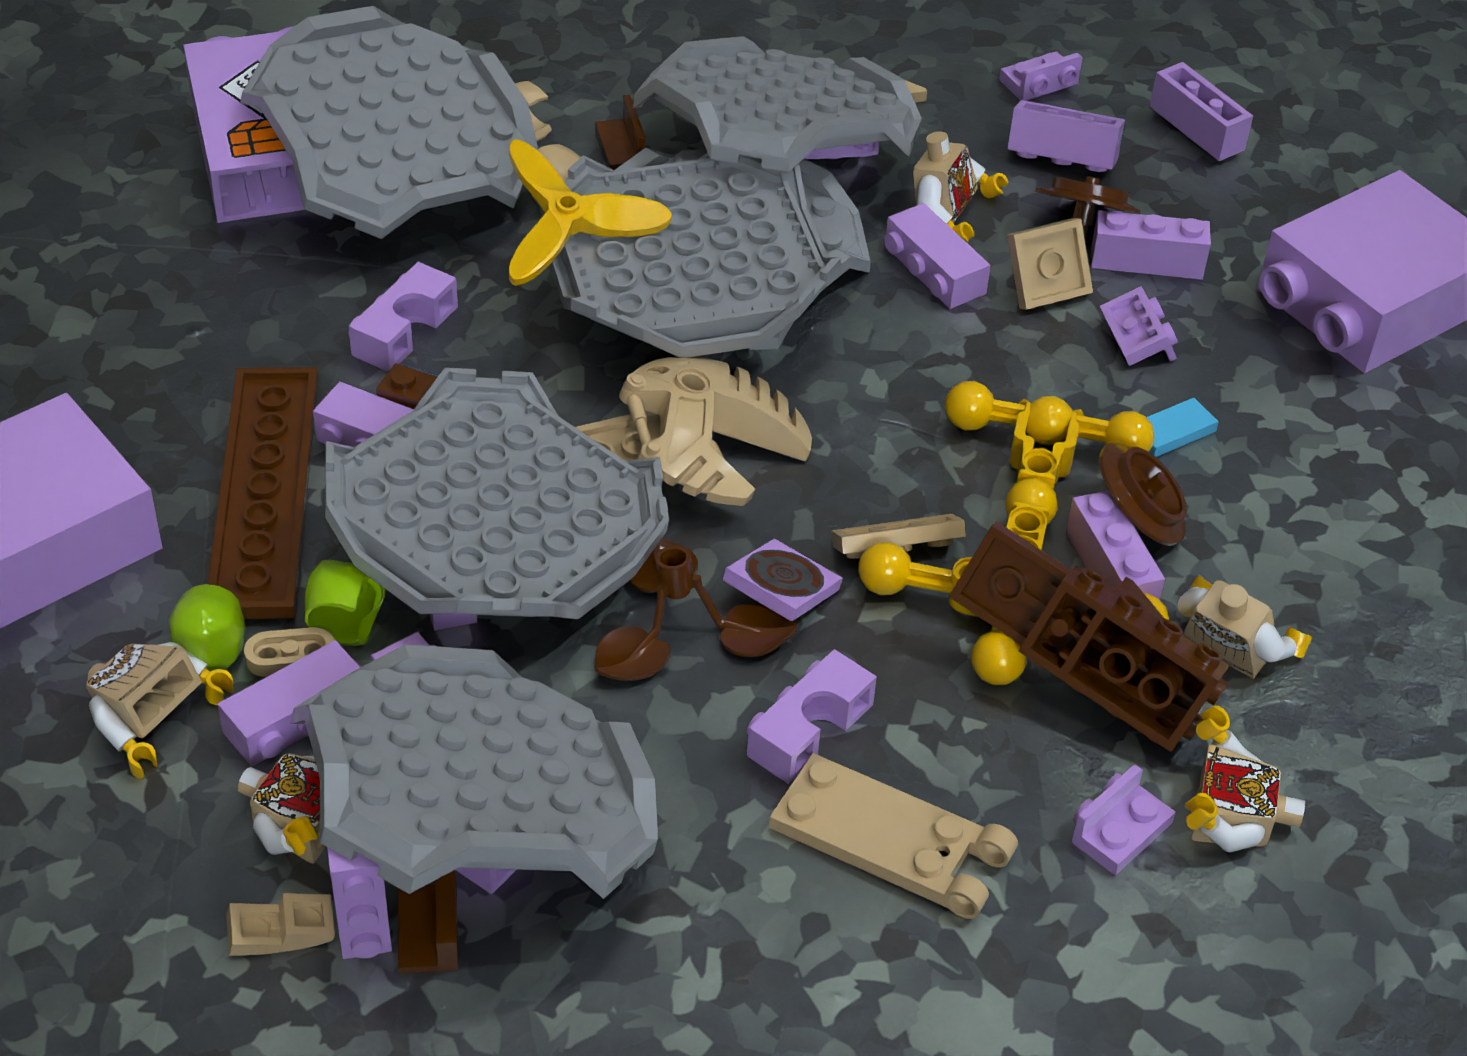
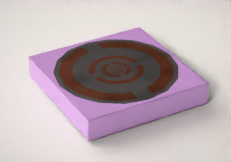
(782, 579)

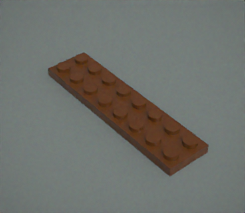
(265, 489)

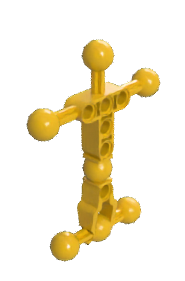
(1029, 503)

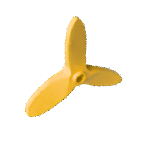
(571, 213)

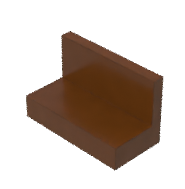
(620, 137)
(428, 927)

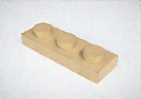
(934, 530)

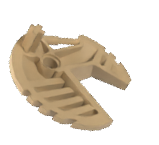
(701, 398)

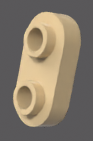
(276, 649)

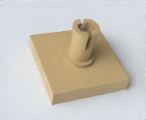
(1050, 263)

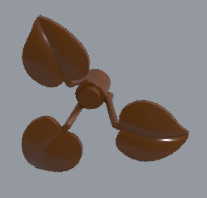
(671, 571)

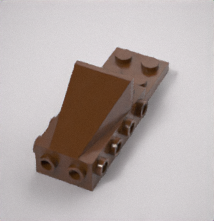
(1093, 636)

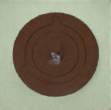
(1088, 197)
(1145, 492)

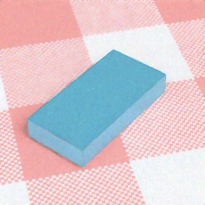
(1181, 426)

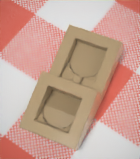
(273, 928)

